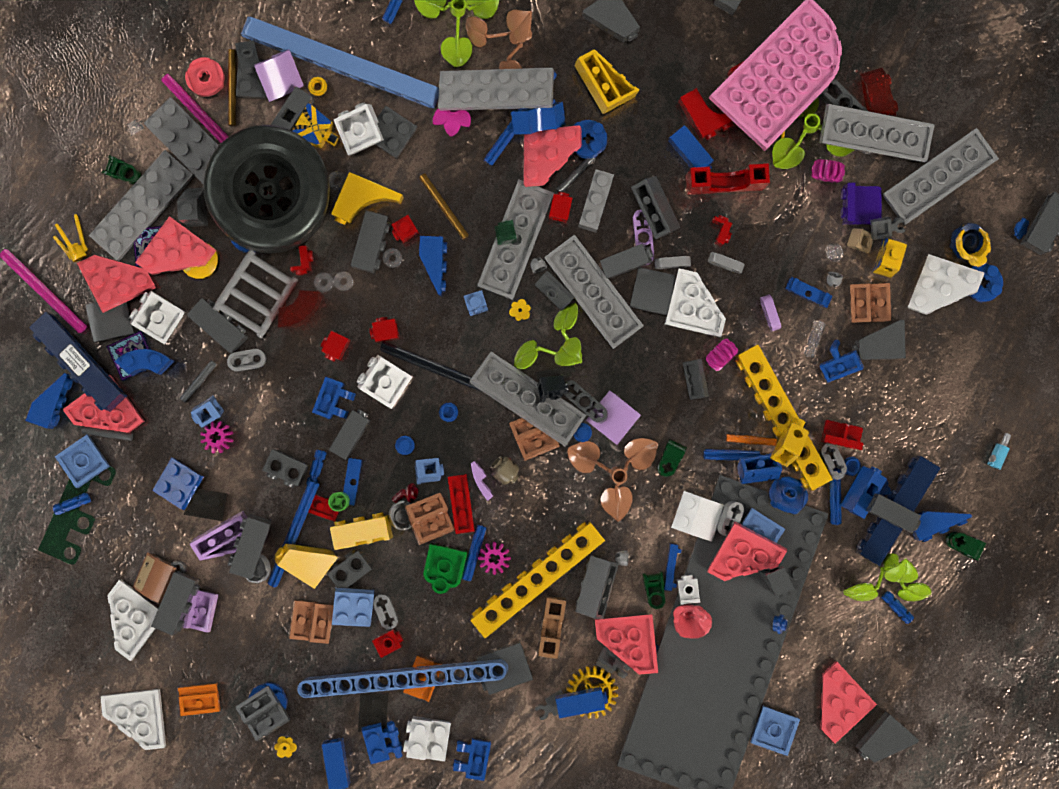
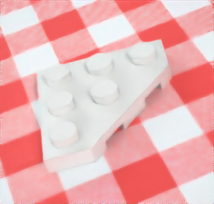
(943, 284)
(694, 306)
(130, 619)
(137, 715)

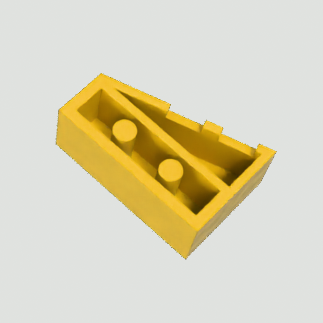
(604, 82)
(361, 531)

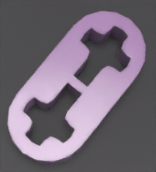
(770, 312)

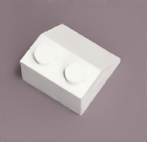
(697, 516)

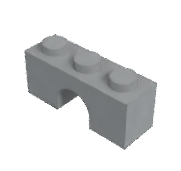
(596, 200)

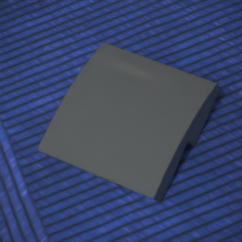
(652, 291)
(110, 323)
(263, 713)

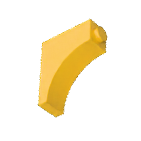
(357, 195)

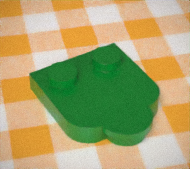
(444, 567)

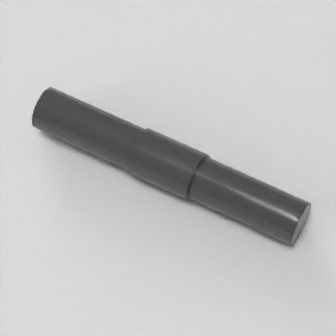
(575, 174)
(198, 381)
(107, 433)

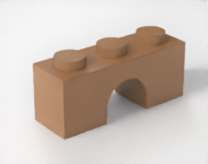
(552, 627)

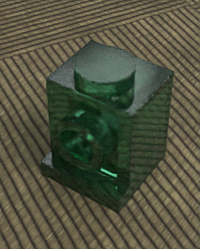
(505, 232)

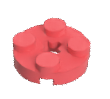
(195, 72)

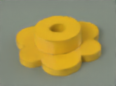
(521, 304)
(287, 742)

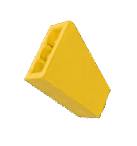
(305, 562)

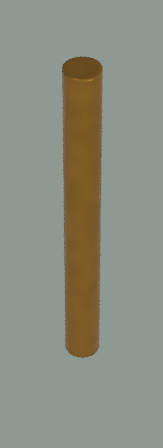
(231, 87)
(443, 205)

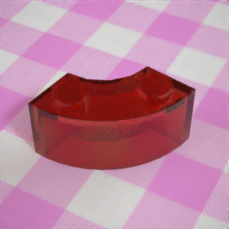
(877, 92)
(300, 311)

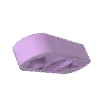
(636, 223)

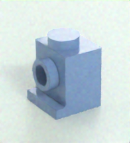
(475, 303)
(202, 418)
(424, 465)

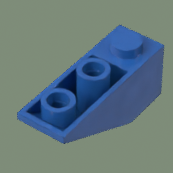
(431, 254)
(46, 408)
(935, 522)

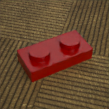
(322, 509)

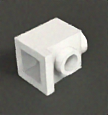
(684, 597)

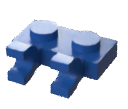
(328, 399)
(477, 759)

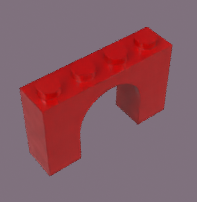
(702, 118)
(702, 181)

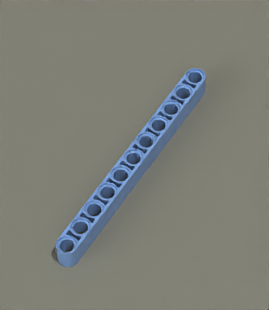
(341, 62)
(394, 683)

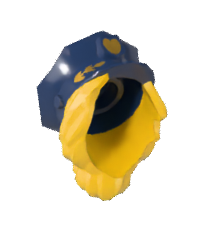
(971, 243)

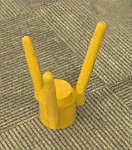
(74, 251)

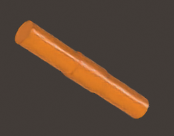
(751, 440)

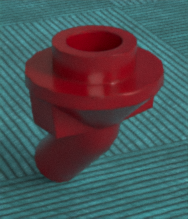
(409, 492)

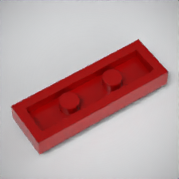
(461, 504)

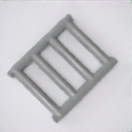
(230, 289)

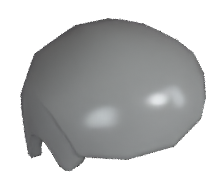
(398, 516)
(262, 570)

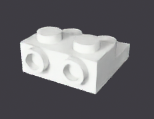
(358, 128)
(156, 316)
(383, 381)
(427, 738)

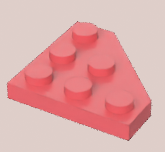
(548, 152)
(174, 250)
(114, 281)
(85, 413)
(745, 554)
(630, 640)
(842, 702)

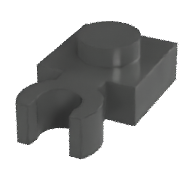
(884, 227)
(610, 662)
(550, 706)

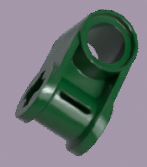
(119, 169)
(673, 455)
(967, 545)
(654, 588)

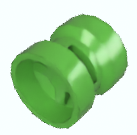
(339, 501)

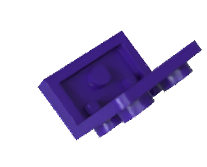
(860, 204)

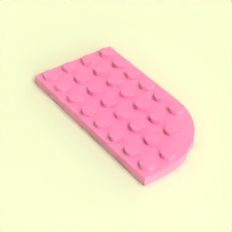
(782, 75)

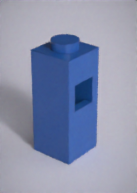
(690, 149)
(866, 484)
(581, 702)
(336, 763)

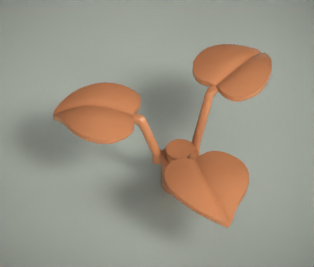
(520, 31)
(615, 500)

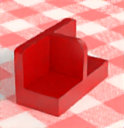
(842, 435)

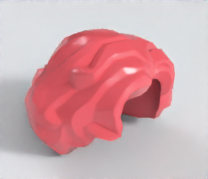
(691, 621)

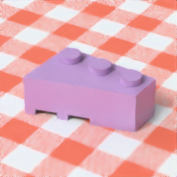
(219, 539)

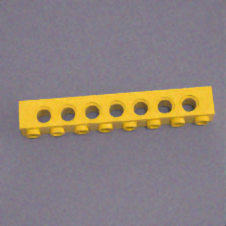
(755, 355)
(487, 626)

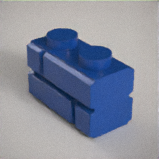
(758, 469)

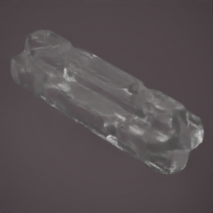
(814, 339)

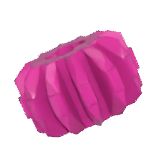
(828, 170)
(721, 354)
(219, 444)
(491, 564)

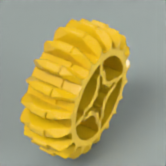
(606, 683)

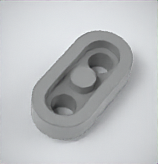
(247, 360)

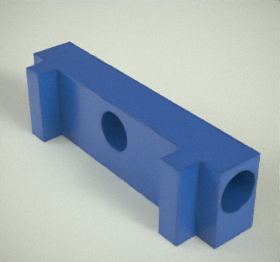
(816, 296)
(353, 472)
(670, 567)

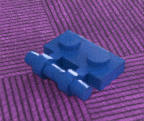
(376, 745)

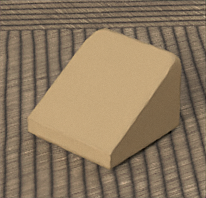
(860, 240)

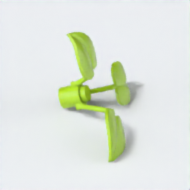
(457, 50)
(788, 154)
(569, 352)
(894, 572)

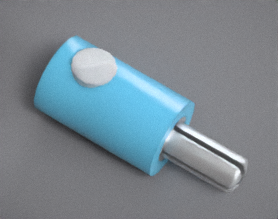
(999, 453)

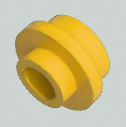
(314, 81)

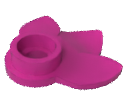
(452, 120)

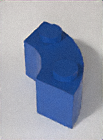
(538, 119)
(142, 360)

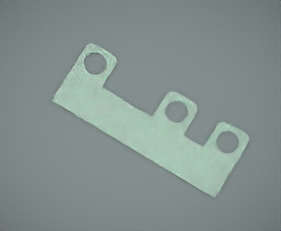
(58, 529)

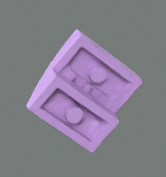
(278, 75)
(619, 420)
(479, 474)
(202, 611)

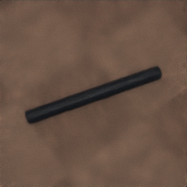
(427, 364)

